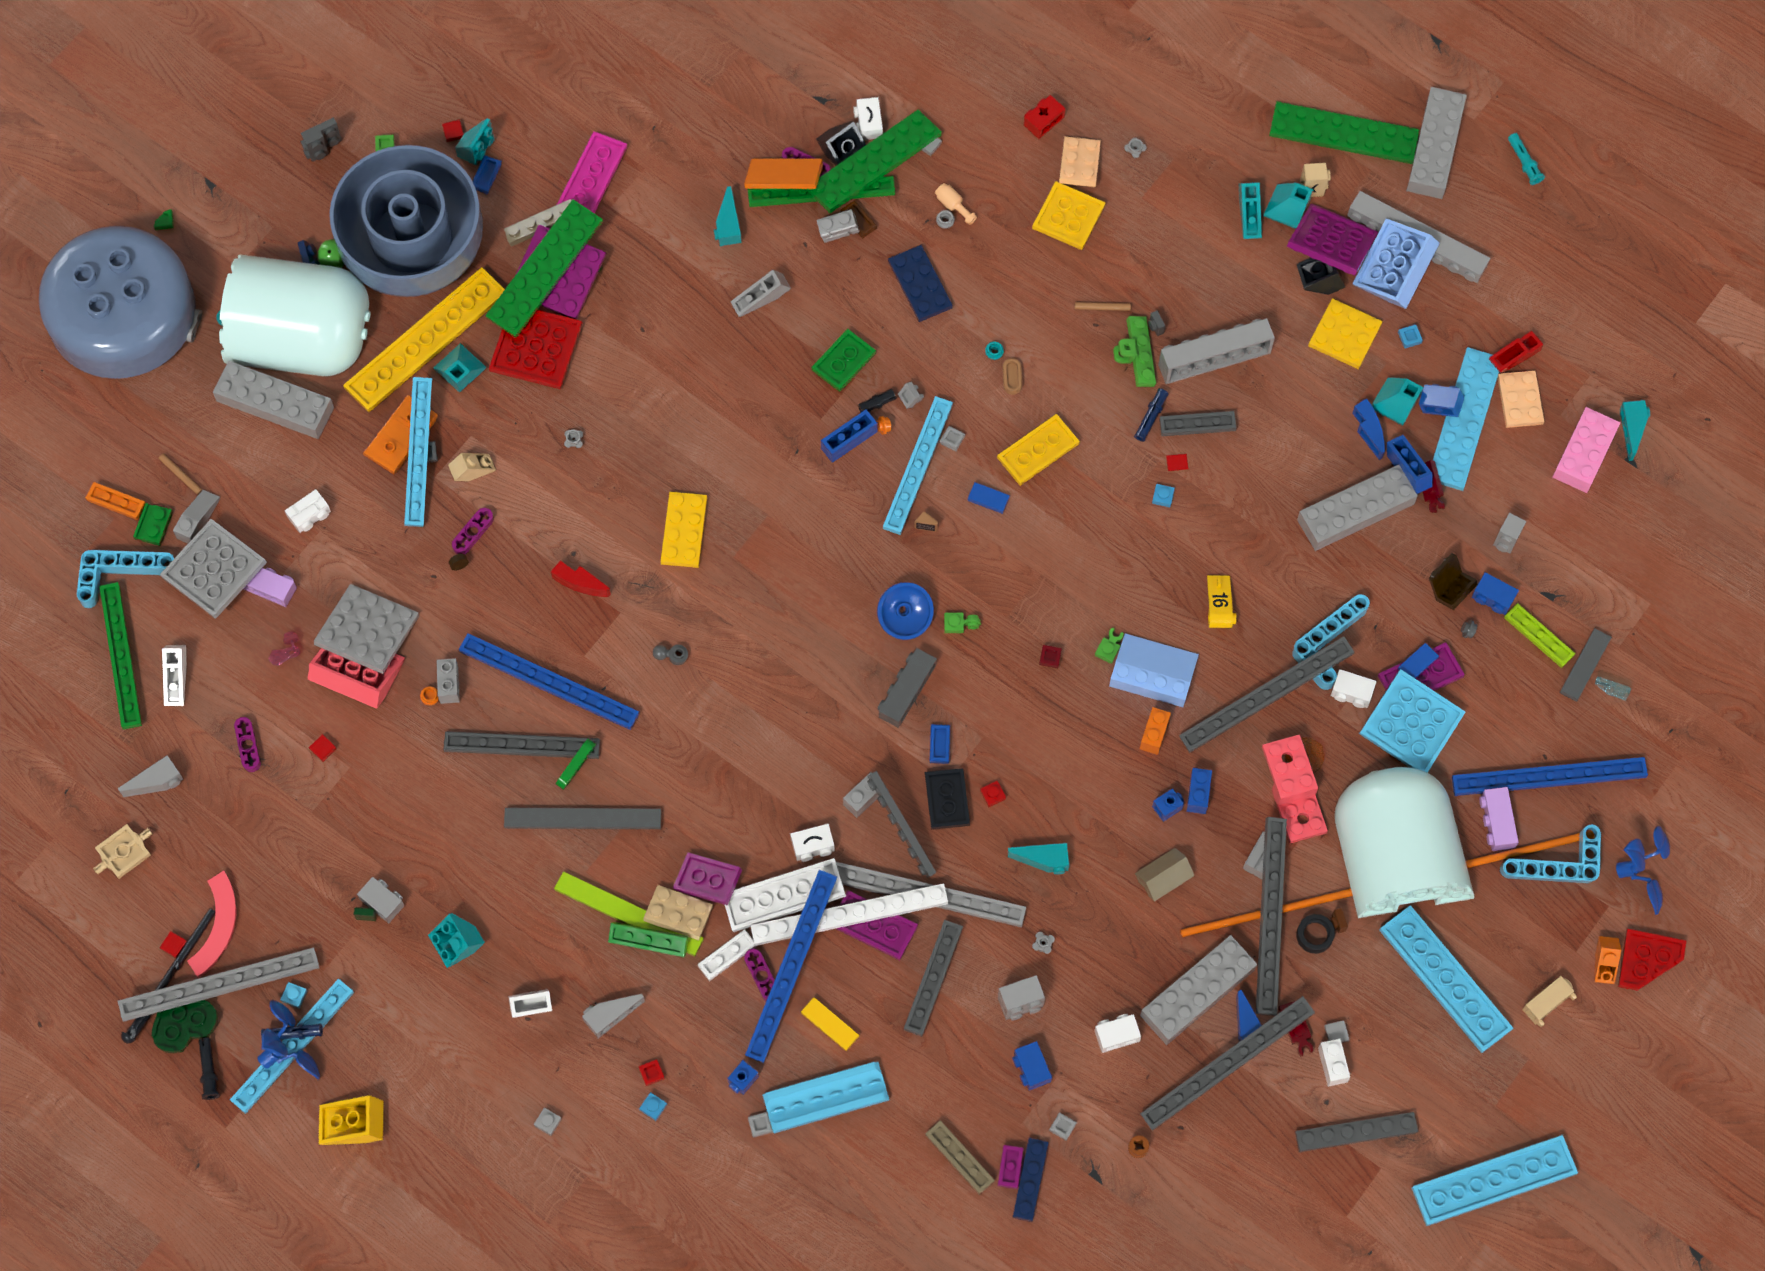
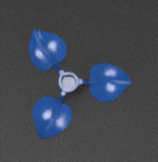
(1637, 864)
(275, 1048)

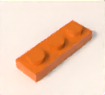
(115, 501)

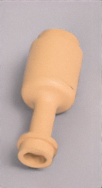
(953, 201)

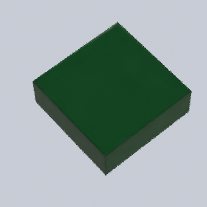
(364, 914)

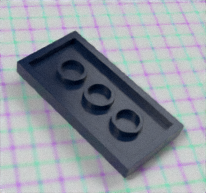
(920, 283)

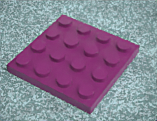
(1332, 239)
(574, 286)

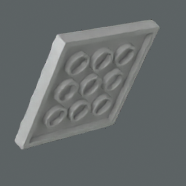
(213, 568)
(366, 628)

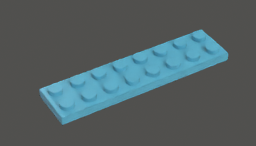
(1461, 433)
(1446, 979)
(1494, 1180)

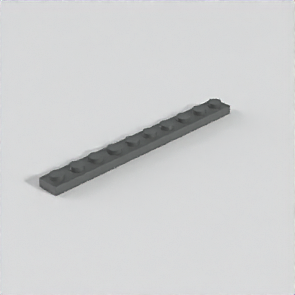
(1266, 694)
(1271, 916)
(1227, 1063)

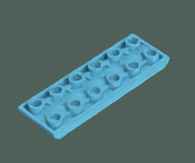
(825, 1097)

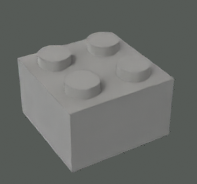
(1021, 998)

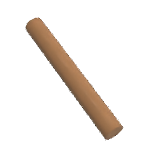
(1102, 306)
(180, 474)

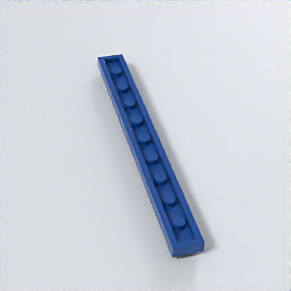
(549, 681)
(1550, 776)
(791, 966)

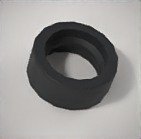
(1315, 918)

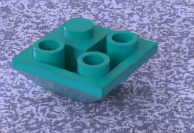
(475, 142)
(1288, 203)
(459, 367)
(1397, 399)
(455, 939)

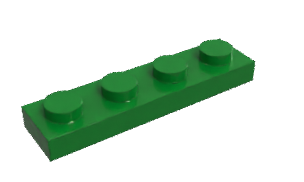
(648, 939)

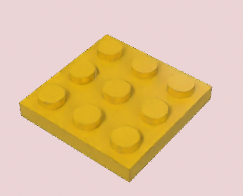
(1068, 215)
(1345, 333)

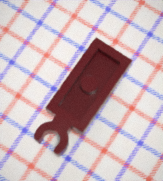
(1434, 493)
(1299, 1034)

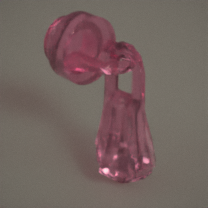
(279, 656)

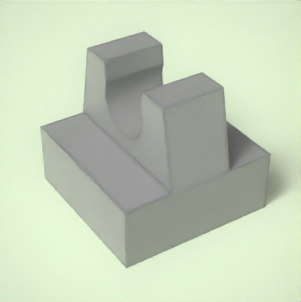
(910, 395)

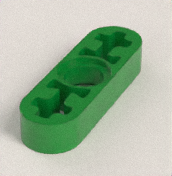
(575, 764)

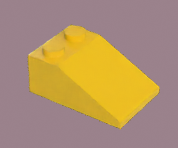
(351, 1121)

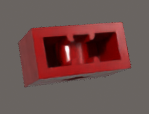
(1044, 116)

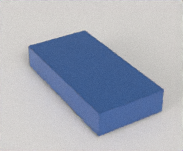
(486, 174)
(988, 498)
(1419, 661)
(939, 744)

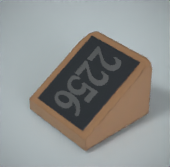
(926, 522)

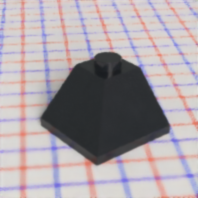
(841, 142)
(1320, 277)

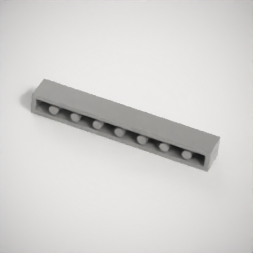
(1449, 253)

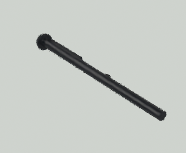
(138, 1024)

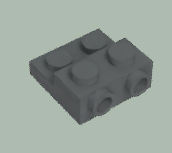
(319, 138)

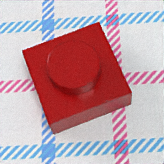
(993, 793)

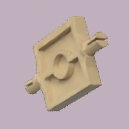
(122, 851)

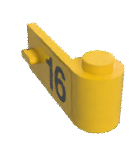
(1220, 602)

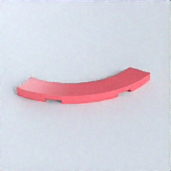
(223, 926)

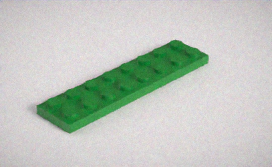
(1344, 132)
(874, 161)
(544, 268)

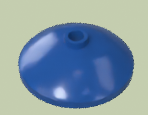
(917, 612)

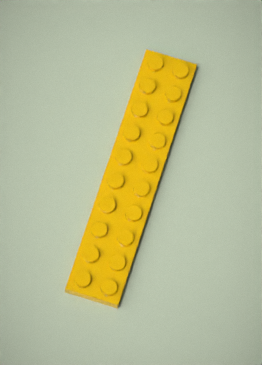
(424, 340)

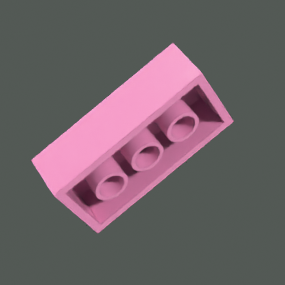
(1586, 450)

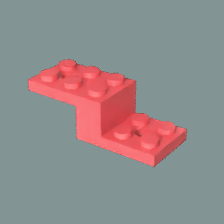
(1294, 788)

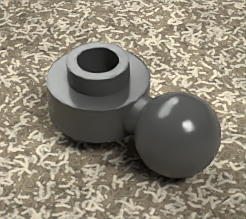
(660, 652)

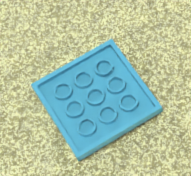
(1412, 722)

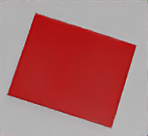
(1177, 462)

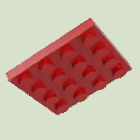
(539, 351)

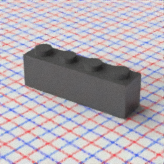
(907, 688)

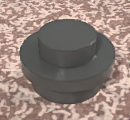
(1468, 629)

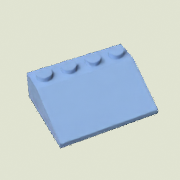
(1396, 263)
(1153, 670)

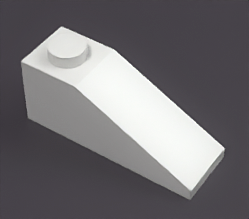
(174, 674)

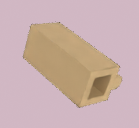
(1549, 1000)

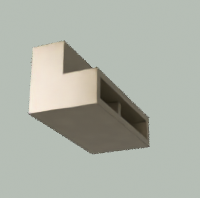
(1165, 874)

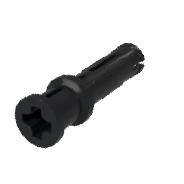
(208, 1078)

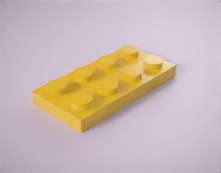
(1038, 449)
(684, 529)

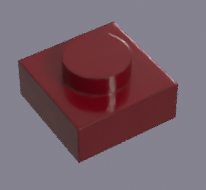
(1050, 656)

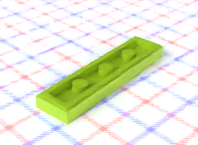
(1539, 635)

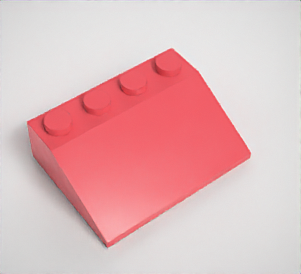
(352, 678)

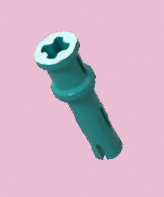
(1529, 165)

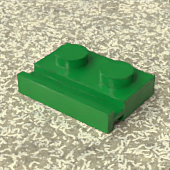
(153, 524)

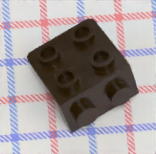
(1450, 583)

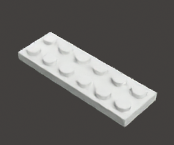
(778, 896)

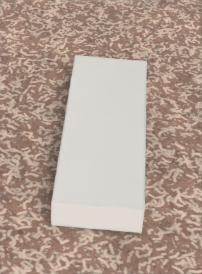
(726, 955)

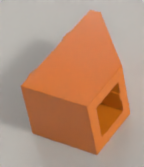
(1607, 959)

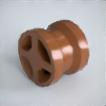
(1136, 1150)

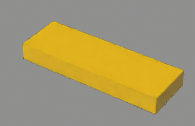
(829, 1024)

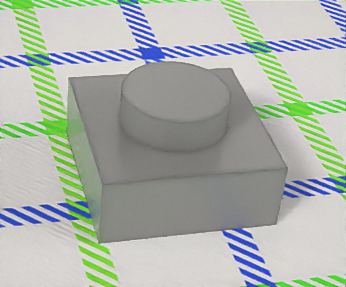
(547, 1121)

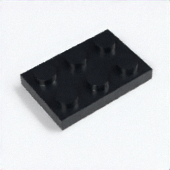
(947, 798)

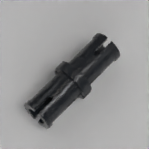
(877, 401)

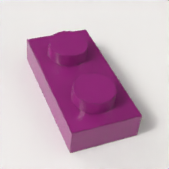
(1010, 1167)

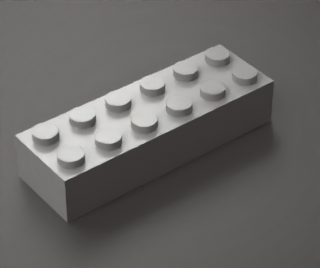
(1436, 143)
(1216, 350)
(273, 399)
(1357, 507)
(1198, 990)

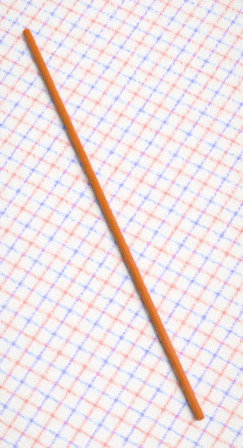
(1348, 893)

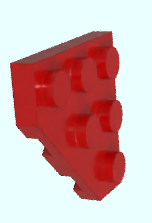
(1647, 958)

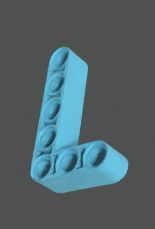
(117, 567)
(1327, 635)
(1559, 867)

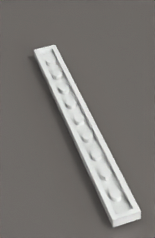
(855, 913)

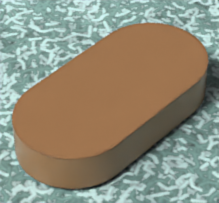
(1012, 376)

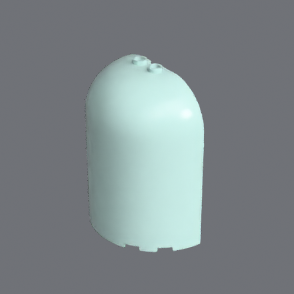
(292, 316)
(1400, 842)

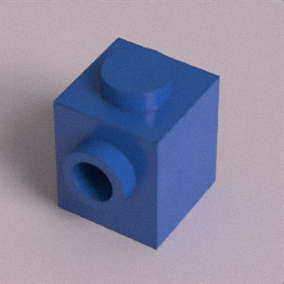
(1168, 804)
(742, 1078)

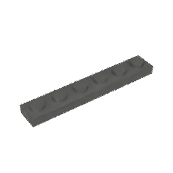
(905, 832)
(933, 978)
(1356, 1132)

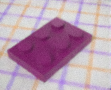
(707, 878)

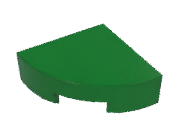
(164, 221)

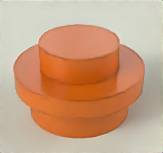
(884, 425)
(429, 695)

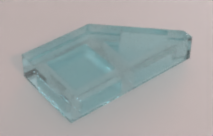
(1612, 688)

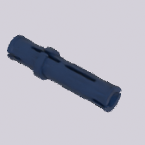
(1154, 408)
(300, 1031)

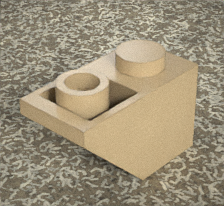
(471, 466)

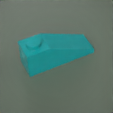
(1250, 210)
(727, 224)
(1633, 419)
(1044, 857)

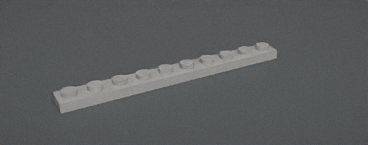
(957, 900)
(218, 984)

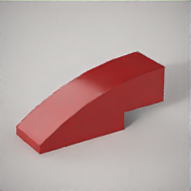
(1516, 352)
(579, 580)

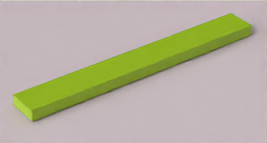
(612, 906)

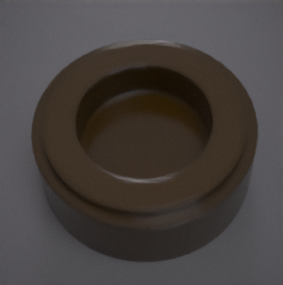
(458, 562)

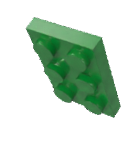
(843, 360)

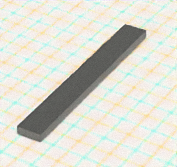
(516, 744)
(581, 818)

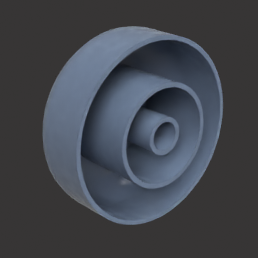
(406, 220)
(116, 302)

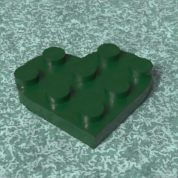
(178, 1026)

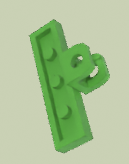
(1138, 350)

